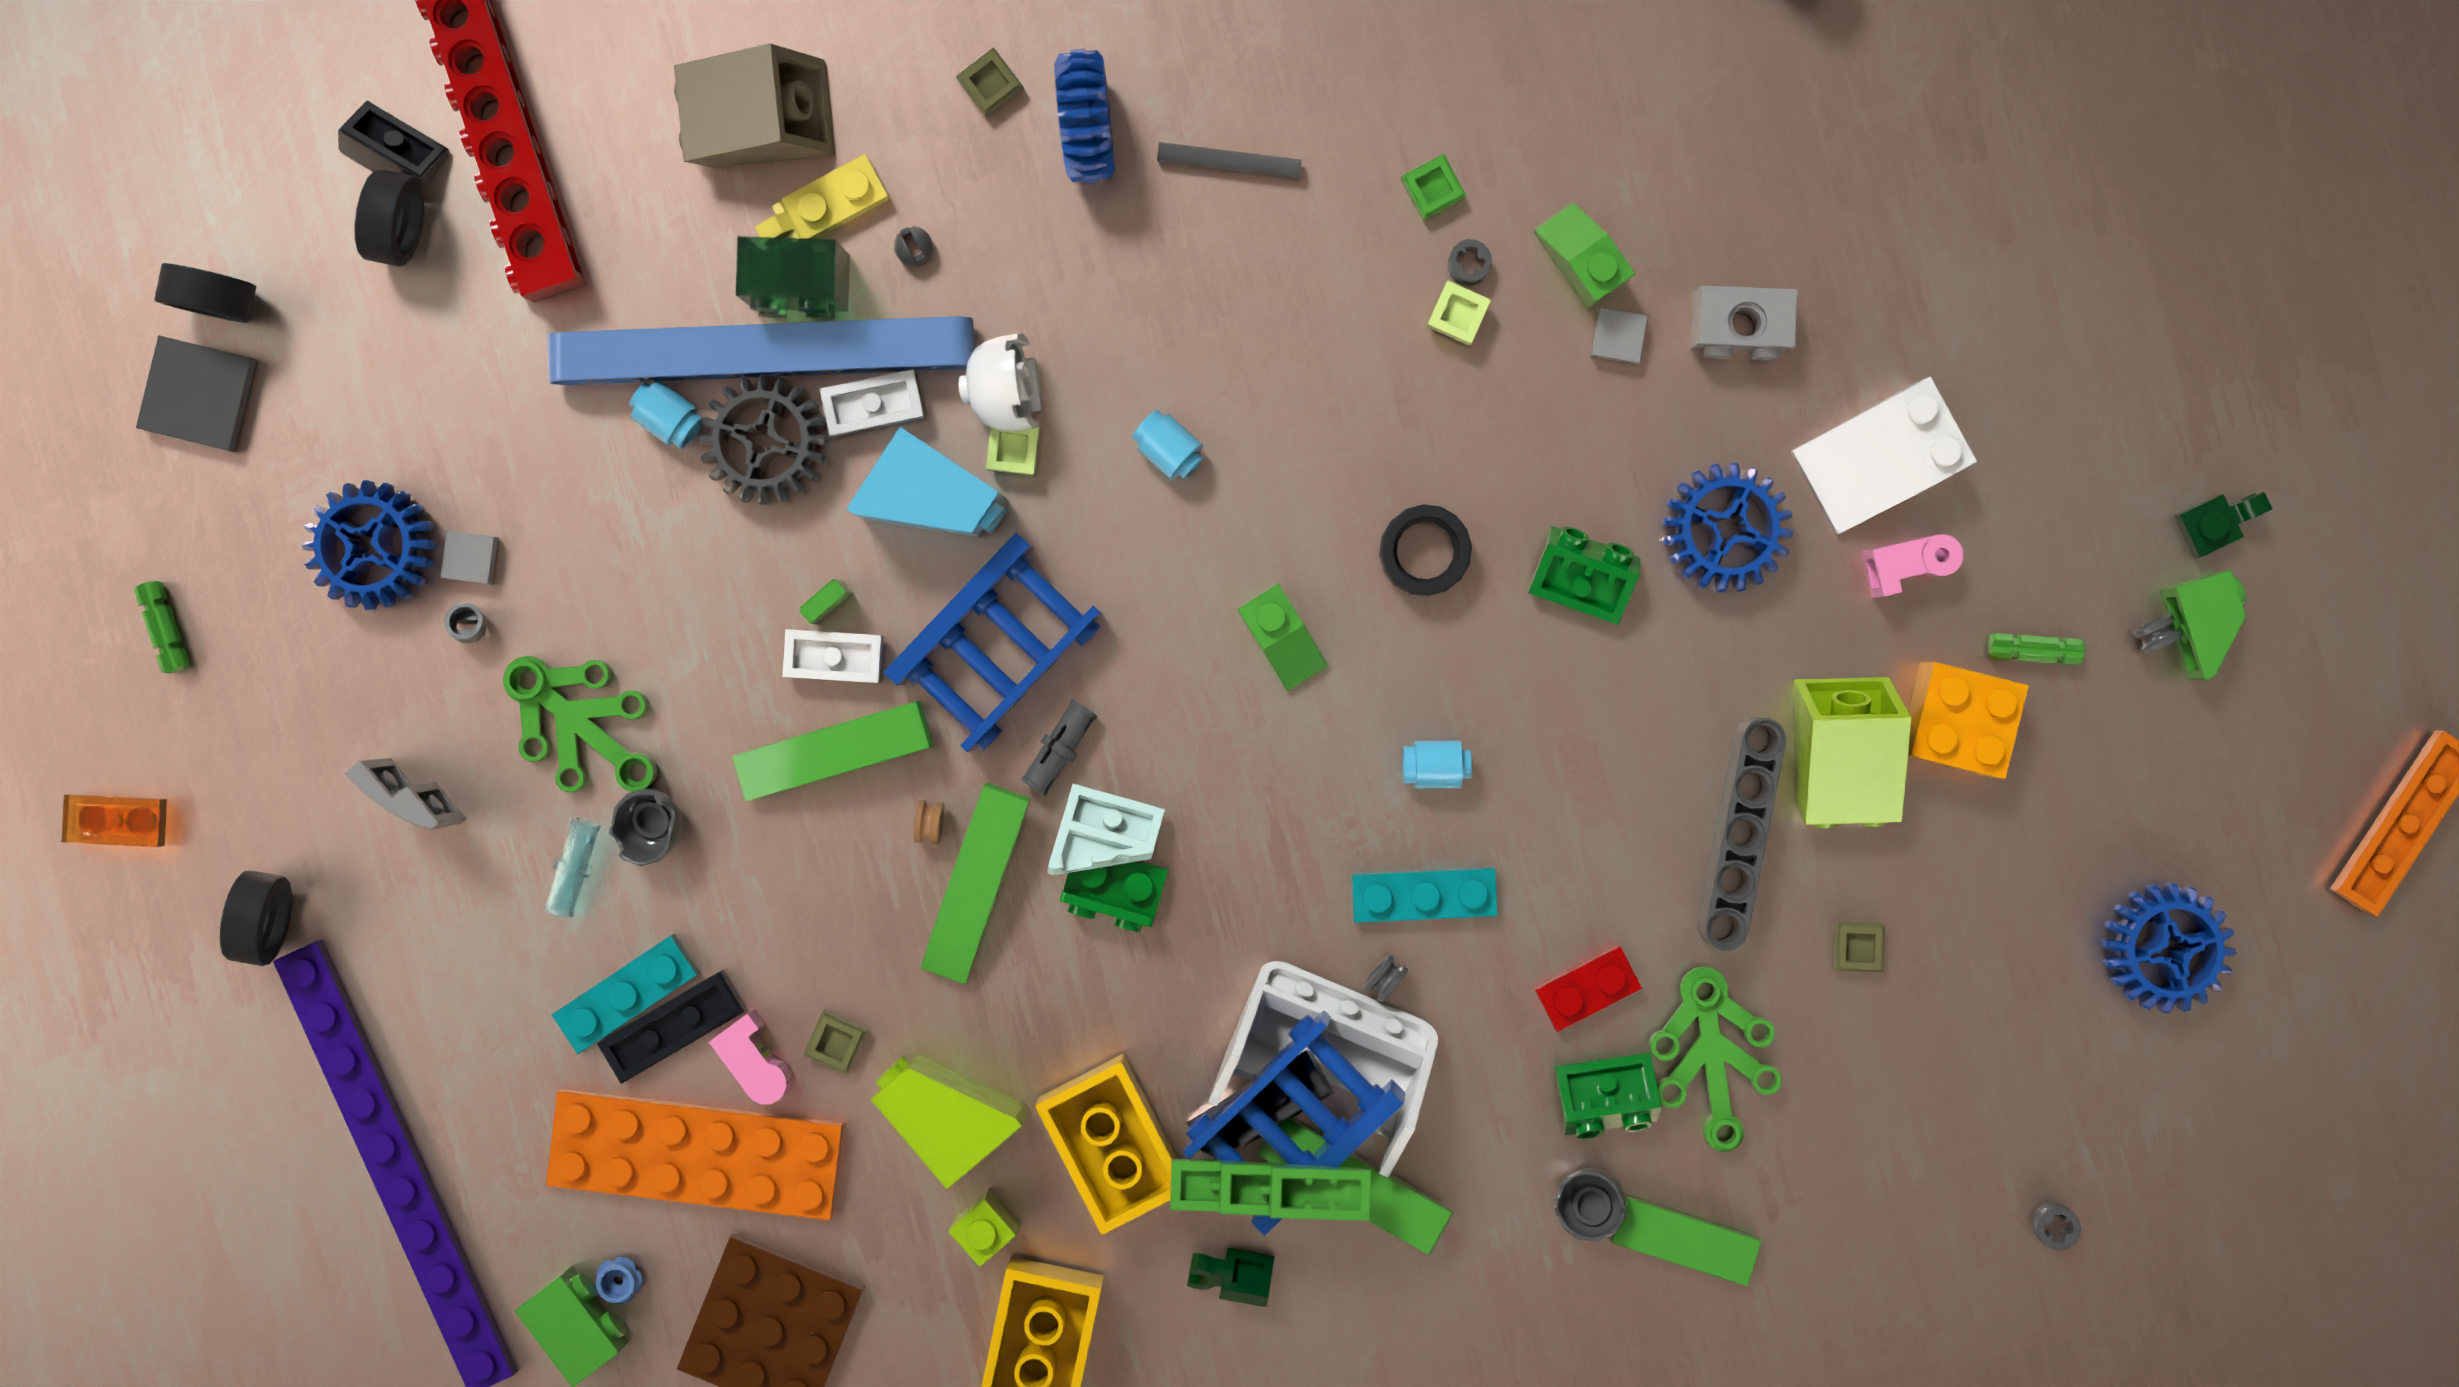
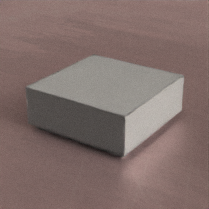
(1619, 336)
(469, 557)

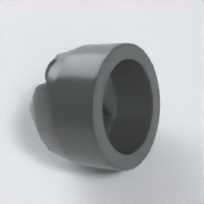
(921, 239)
(465, 614)

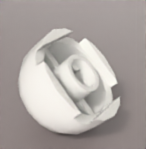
(1002, 384)

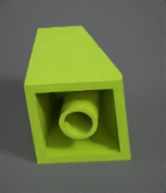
(1850, 751)
(946, 1115)

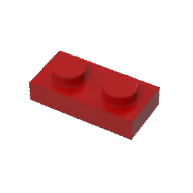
(1587, 988)

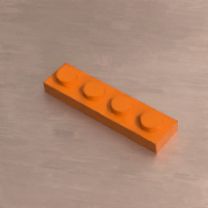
(2402, 826)

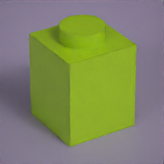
(984, 1227)

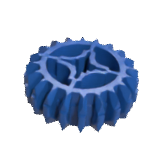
(1084, 116)
(1717, 547)
(356, 560)
(2182, 984)

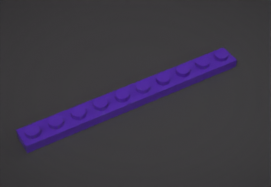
(395, 1166)

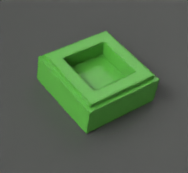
(1433, 187)
(825, 601)

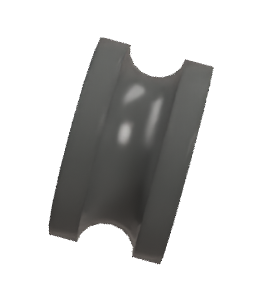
(1482, 255)
(2156, 634)
(1385, 978)
(2067, 1236)

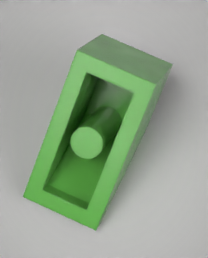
(1584, 254)
(2209, 617)
(1282, 637)

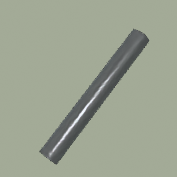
(1229, 160)

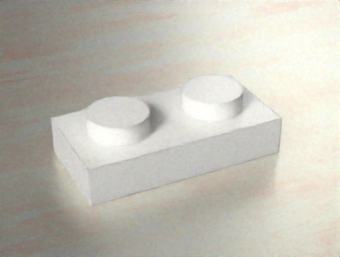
(872, 403)
(833, 656)

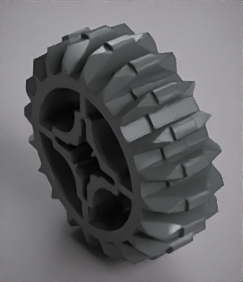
(770, 418)

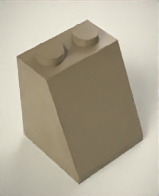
(753, 107)

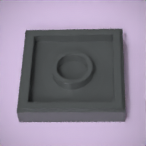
(196, 393)

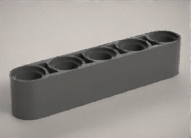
(1749, 856)

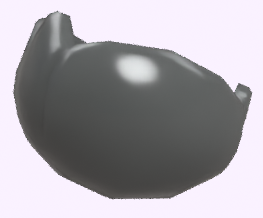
(646, 826)
(1590, 1204)

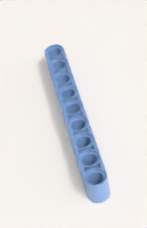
(759, 350)

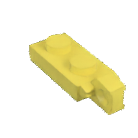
(826, 202)

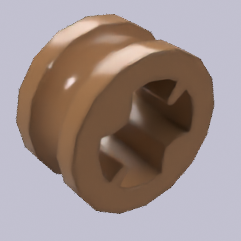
(928, 822)

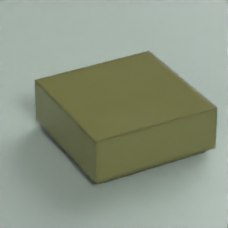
(990, 82)
(1858, 946)
(835, 1041)

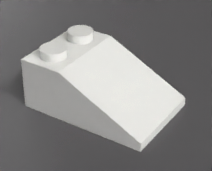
(1884, 455)

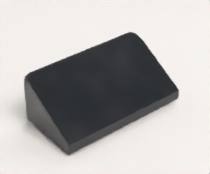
(389, 144)

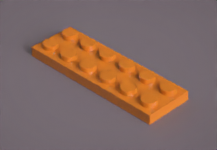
(695, 1154)

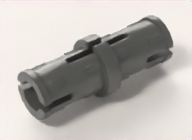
(1058, 748)

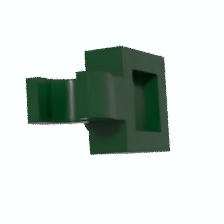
(2215, 522)
(1242, 1275)

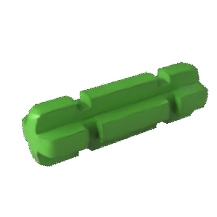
(161, 627)
(2036, 648)

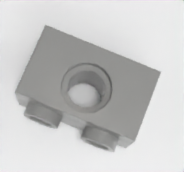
(1769, 308)

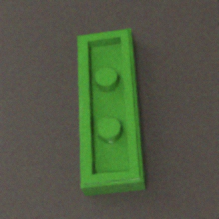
(1688, 1241)

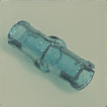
(572, 867)

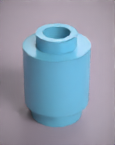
(665, 414)
(1168, 445)
(1436, 764)

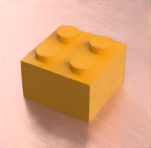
(1964, 719)

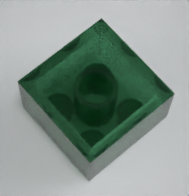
(792, 276)

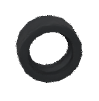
(389, 217)
(205, 292)
(1461, 553)
(255, 918)

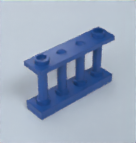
(948, 632)
(1340, 1135)

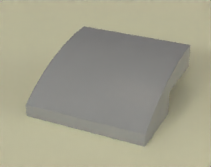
(391, 789)

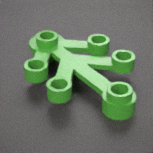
(574, 720)
(1711, 1051)

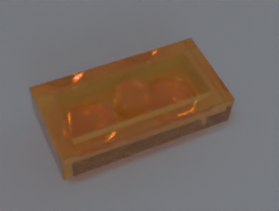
(114, 820)

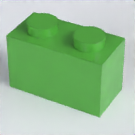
(573, 1325)

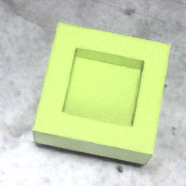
(1458, 313)
(1013, 451)

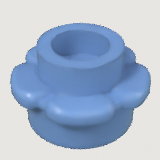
(614, 1292)

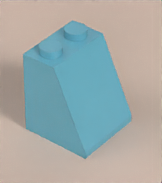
(927, 491)

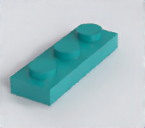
(1424, 894)
(625, 993)

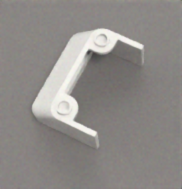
(1368, 1033)

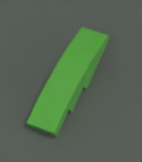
(832, 751)
(975, 883)
(1270, 1189)
(1393, 1202)

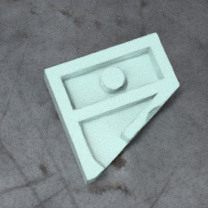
(1103, 831)

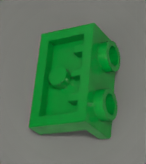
(1586, 574)
(1121, 891)
(1608, 1095)

